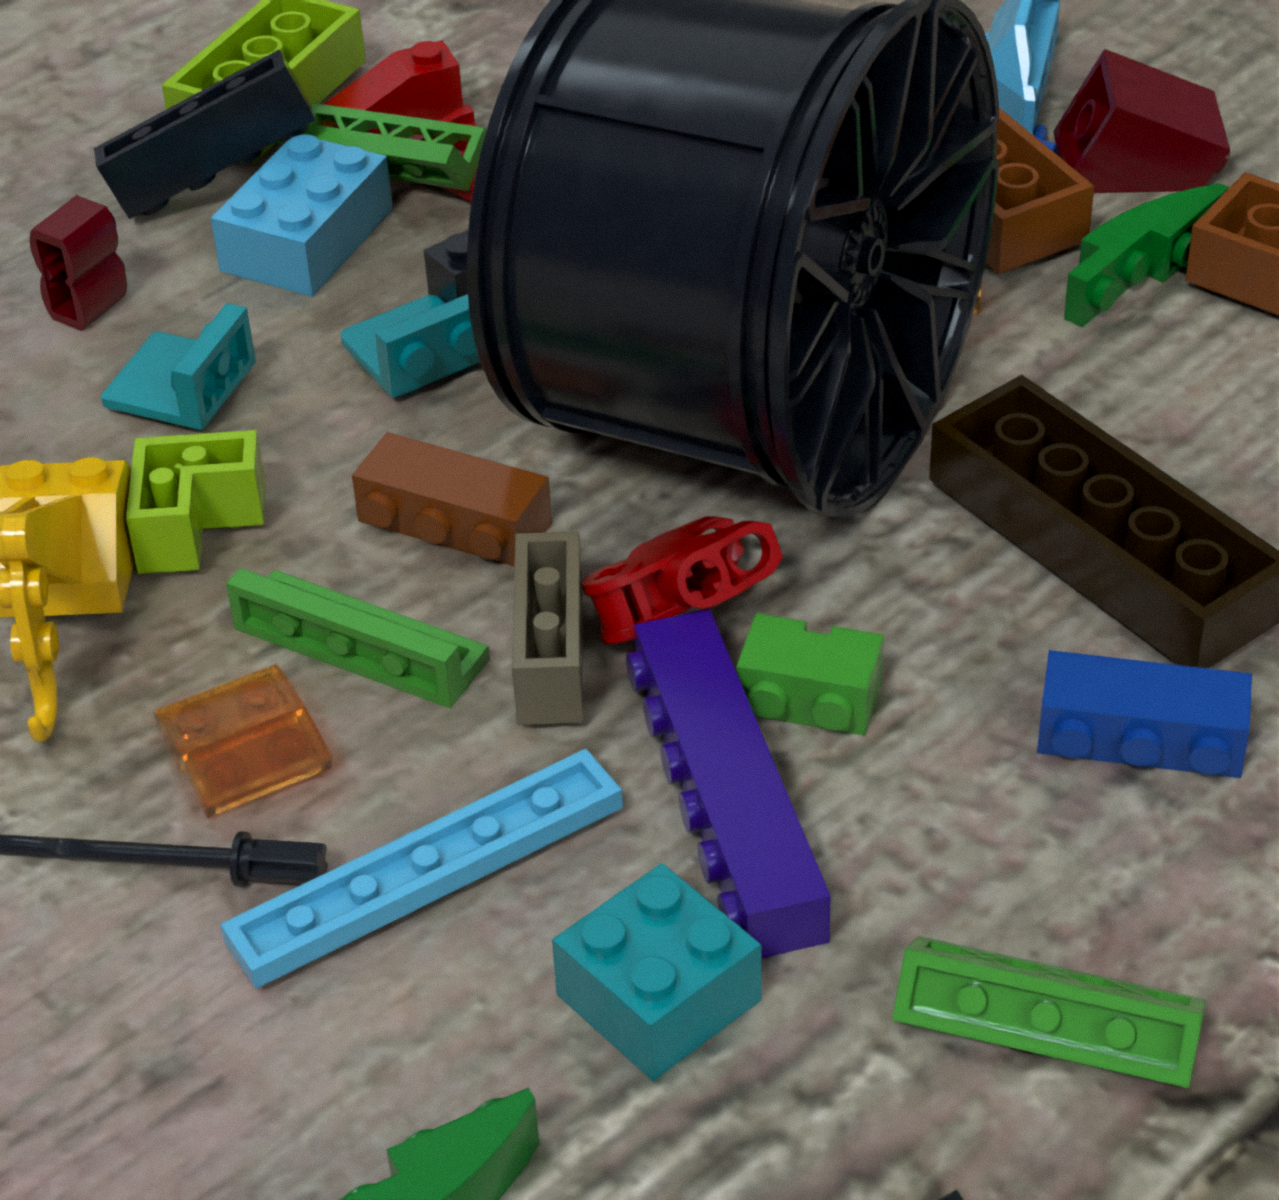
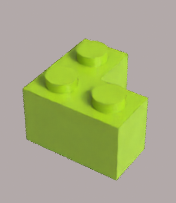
(187, 487)

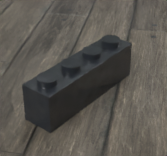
(204, 135)

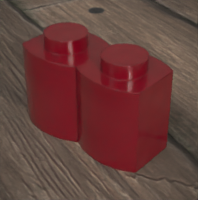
(78, 262)

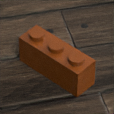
(450, 497)

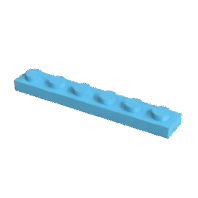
(420, 867)

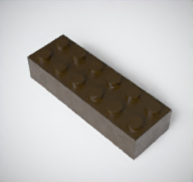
(1108, 522)

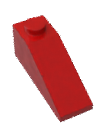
(408, 83)

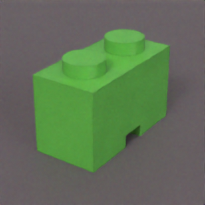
(811, 674)

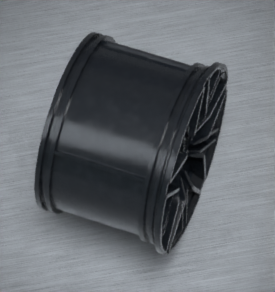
(738, 230)

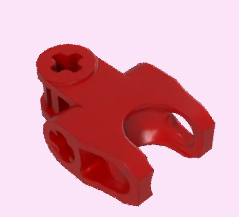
(678, 573)

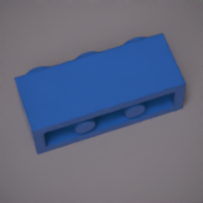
(1145, 713)

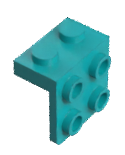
(414, 343)

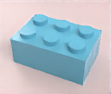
(302, 214)

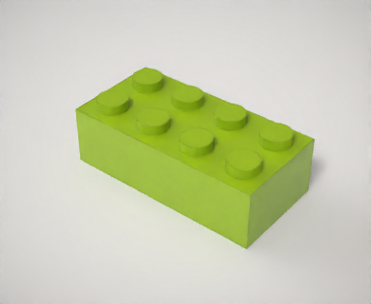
(315, 37)

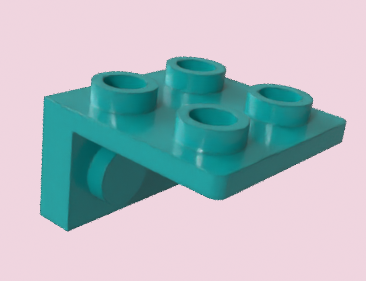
(186, 377)

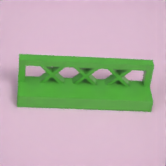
(409, 160)
(355, 635)
(1049, 1010)

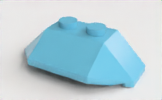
(1022, 53)

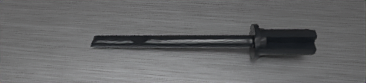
(246, 859)

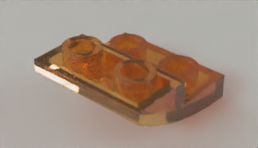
(243, 739)

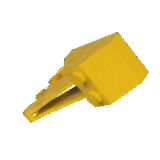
(60, 555)

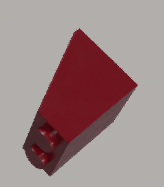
(1141, 129)

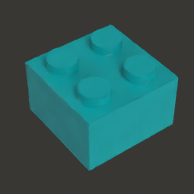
(657, 970)

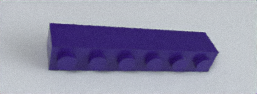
(728, 784)

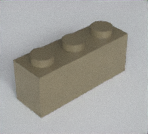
(548, 628)

